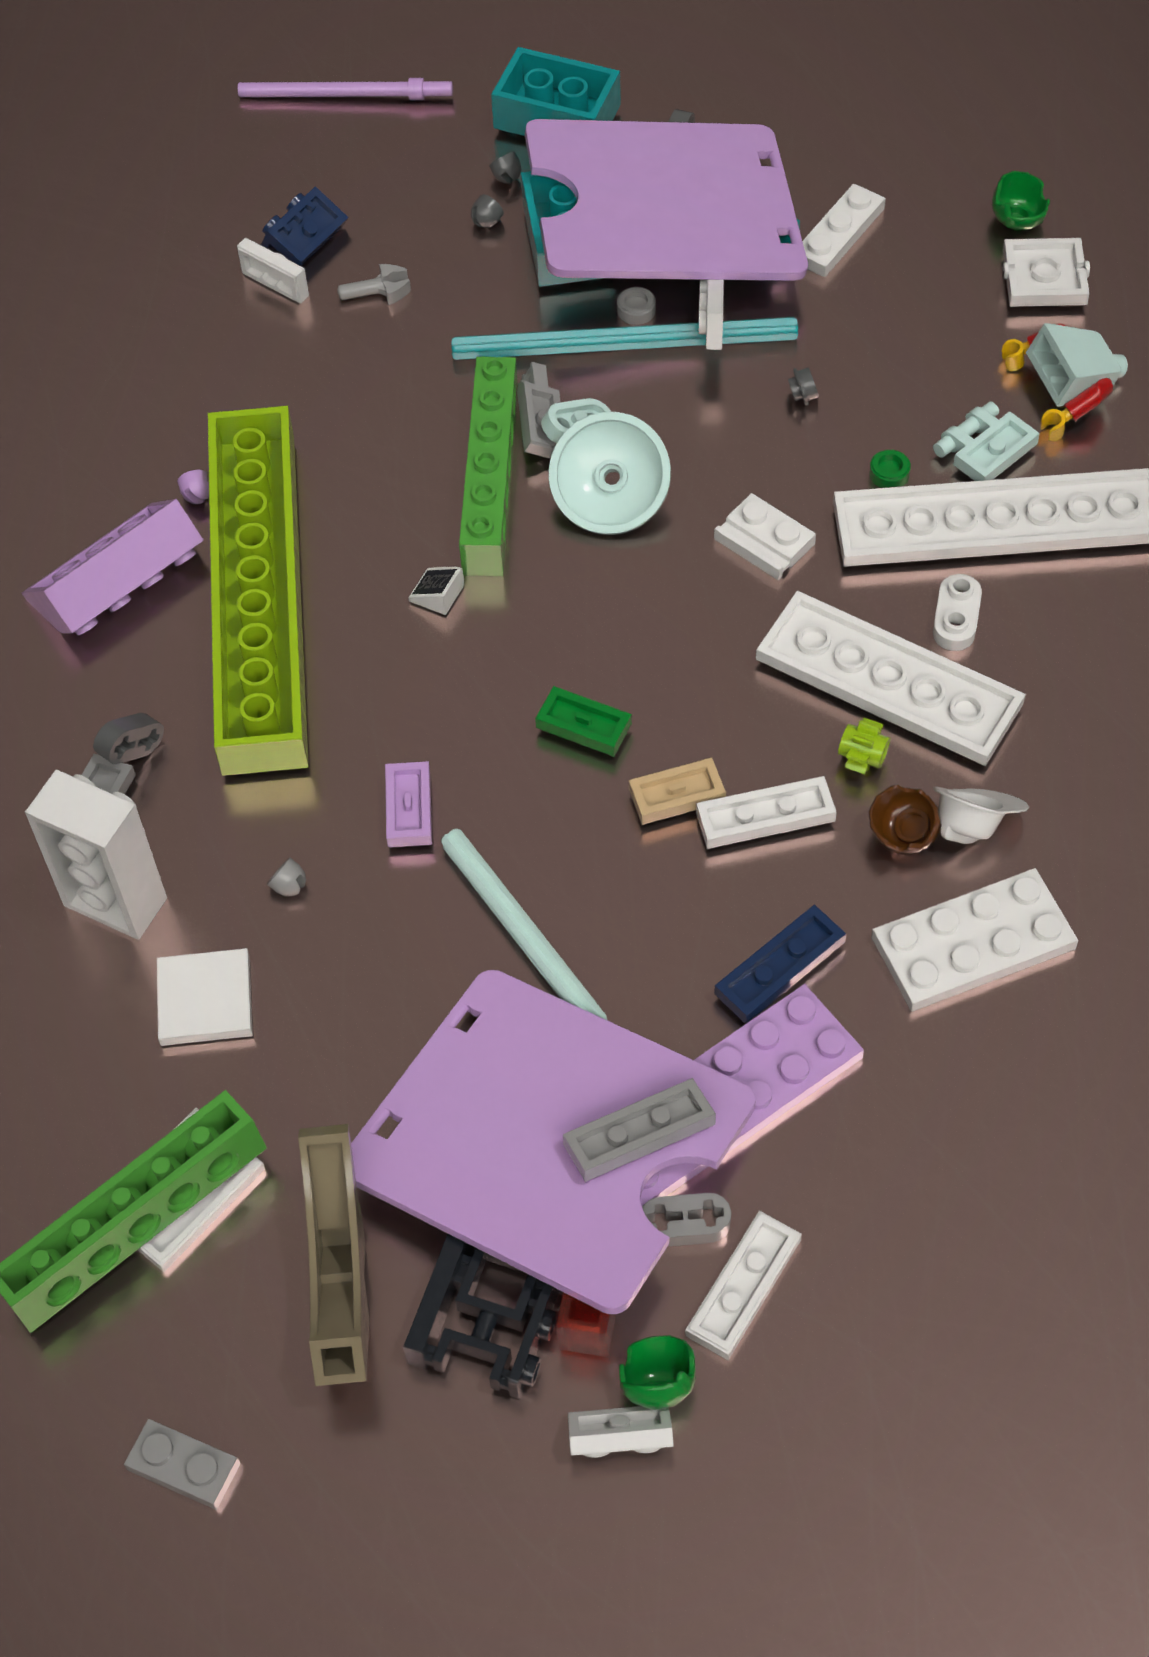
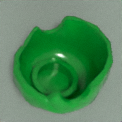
(1020, 201)
(658, 1372)

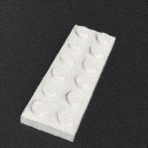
(891, 677)

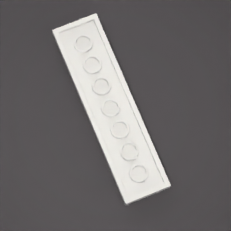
(993, 517)

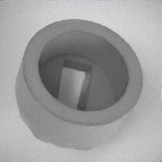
(288, 879)

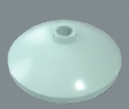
(606, 445)

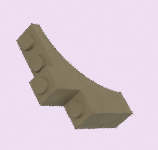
(335, 1257)

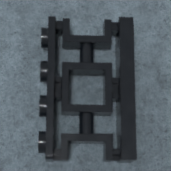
(461, 1272)

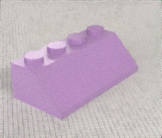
(114, 567)

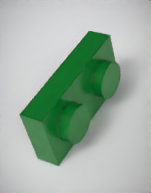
(583, 721)

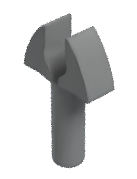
(391, 282)

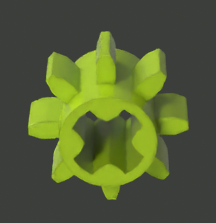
(864, 746)

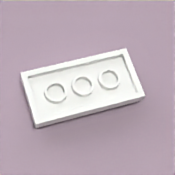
(974, 939)

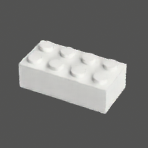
(97, 853)

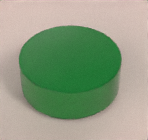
(889, 469)

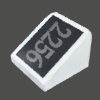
(438, 588)

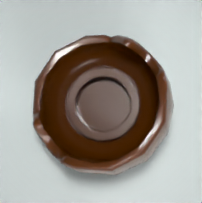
(904, 819)

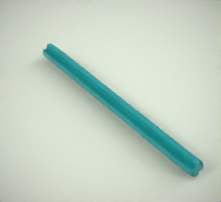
(619, 338)

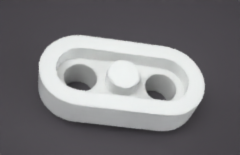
(957, 609)

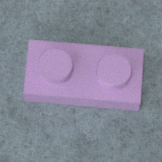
(408, 804)

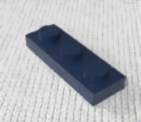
(780, 964)

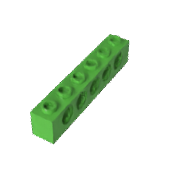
(489, 467)
(128, 1210)

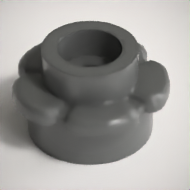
(803, 385)

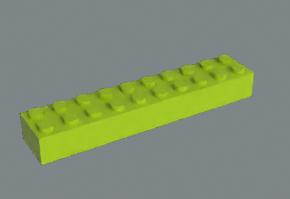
(256, 593)

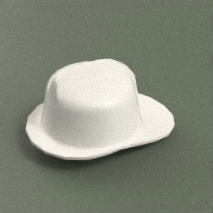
(974, 813)

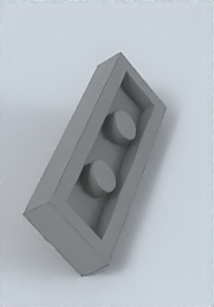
(639, 1129)

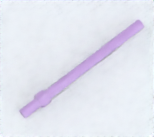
(414, 89)

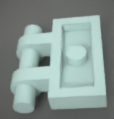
(991, 451)

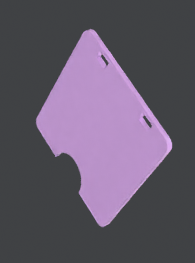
(667, 201)
(487, 1129)

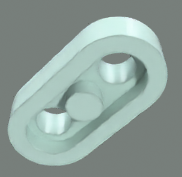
(565, 414)

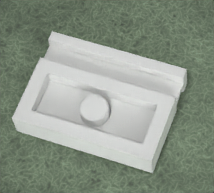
(765, 536)

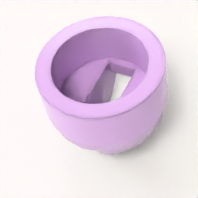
(194, 486)

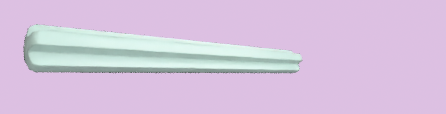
(518, 923)

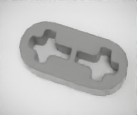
(686, 1214)

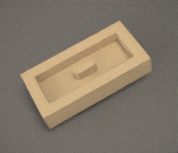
(675, 790)

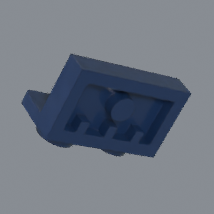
(304, 227)

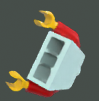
(1073, 367)

